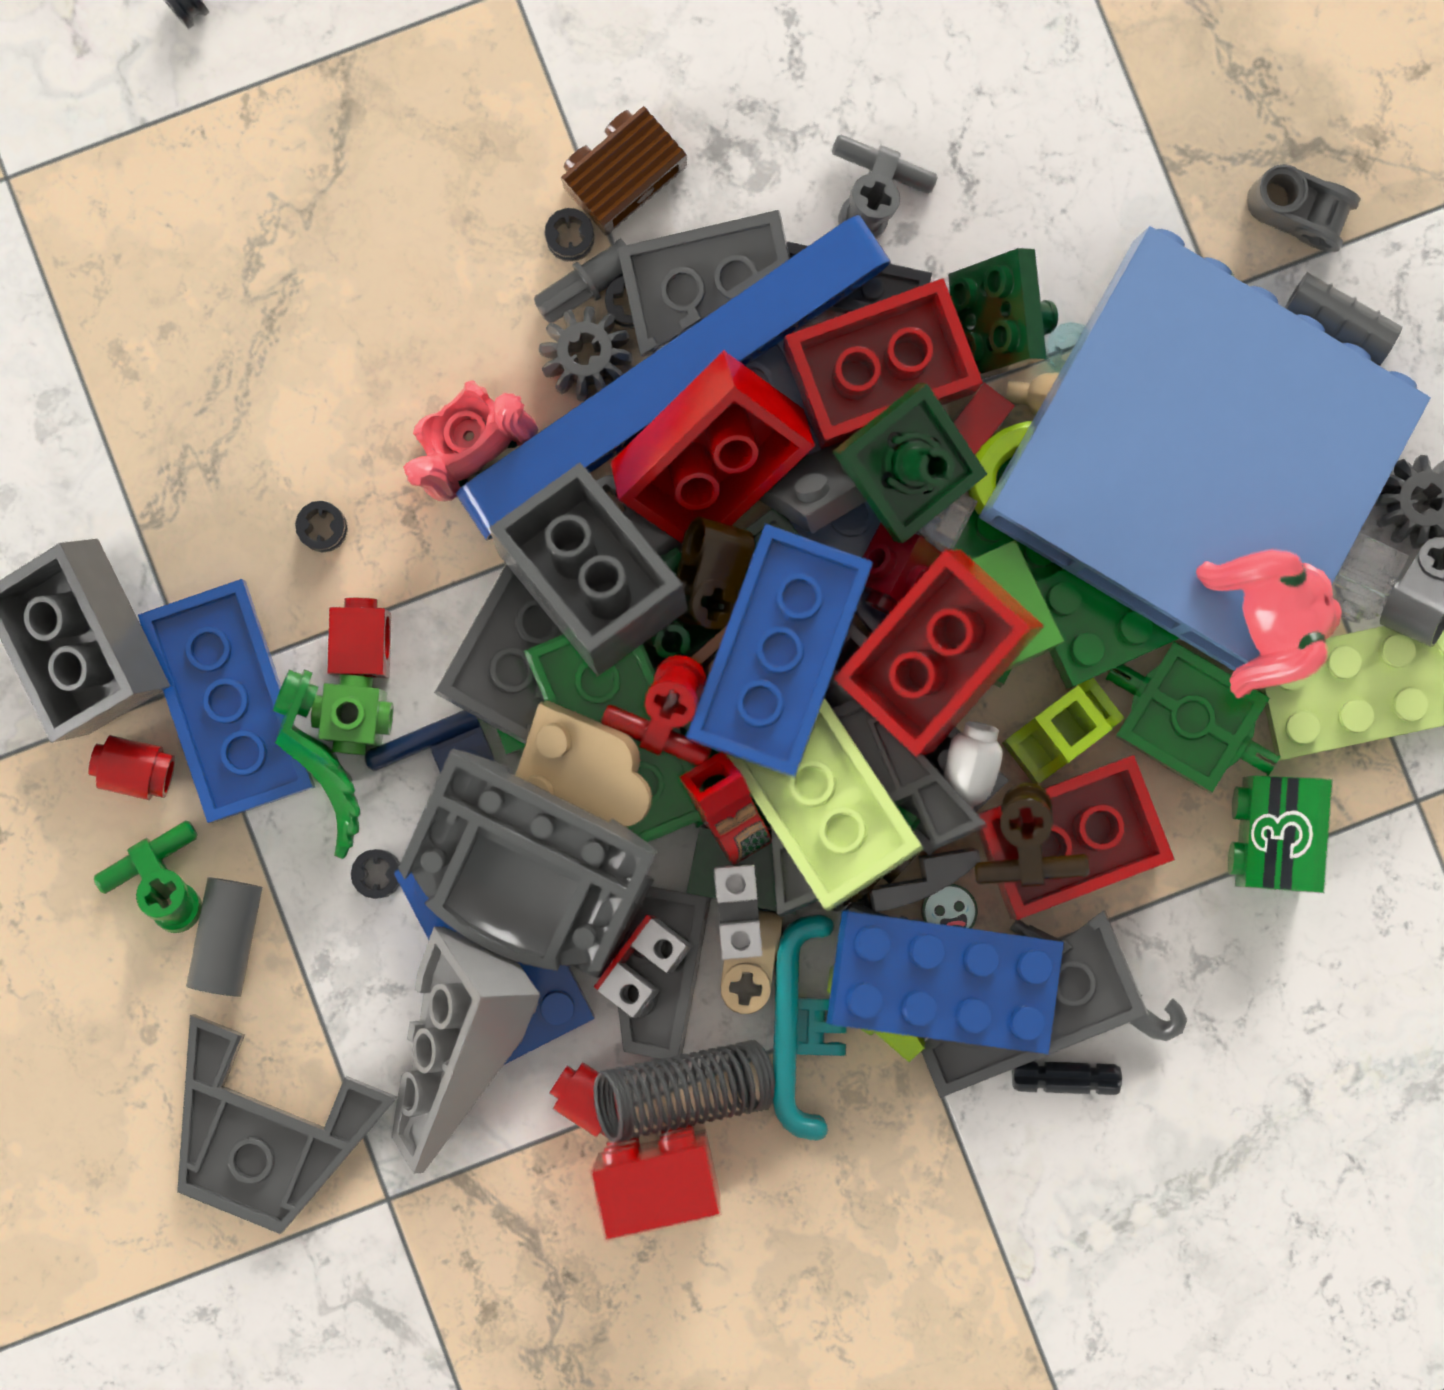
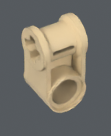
(759, 967)

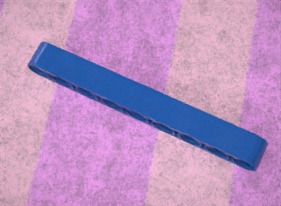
(624, 408)

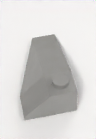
(467, 1030)

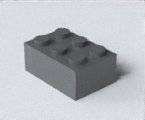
(589, 569)
(76, 640)

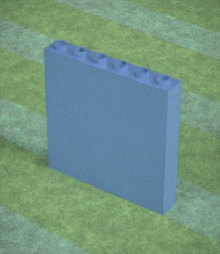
(1197, 435)

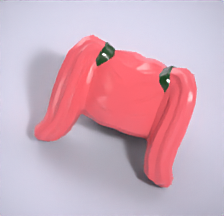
(449, 455)
(1286, 612)

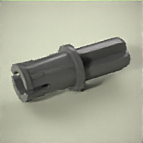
(580, 284)

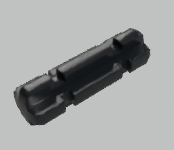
(1068, 1078)

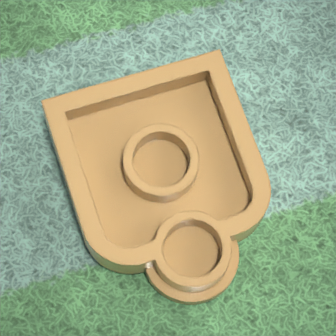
(585, 765)

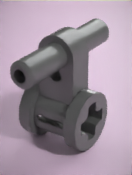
(875, 194)

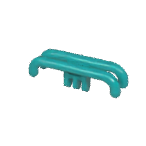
(799, 1027)

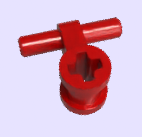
(667, 711)

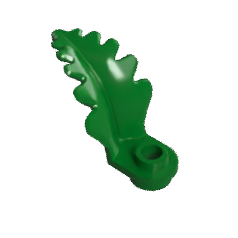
(297, 698)

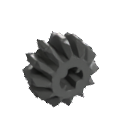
(572, 340)
(1400, 508)

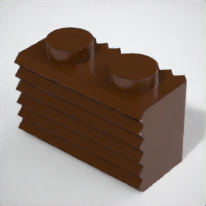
(623, 168)

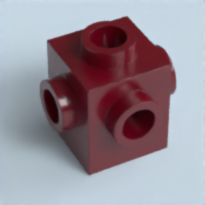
(895, 568)

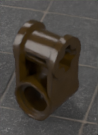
(714, 568)

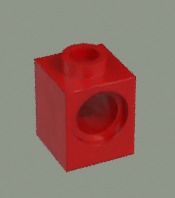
(359, 639)

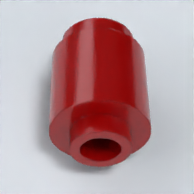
(131, 768)
(576, 1098)

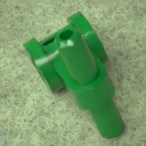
(157, 881)

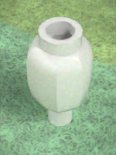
(974, 762)

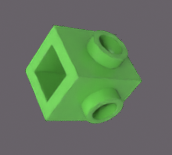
(373, 718)

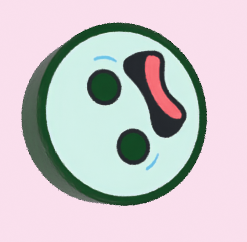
(950, 907)

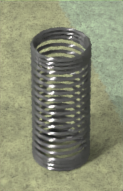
(739, 1077)

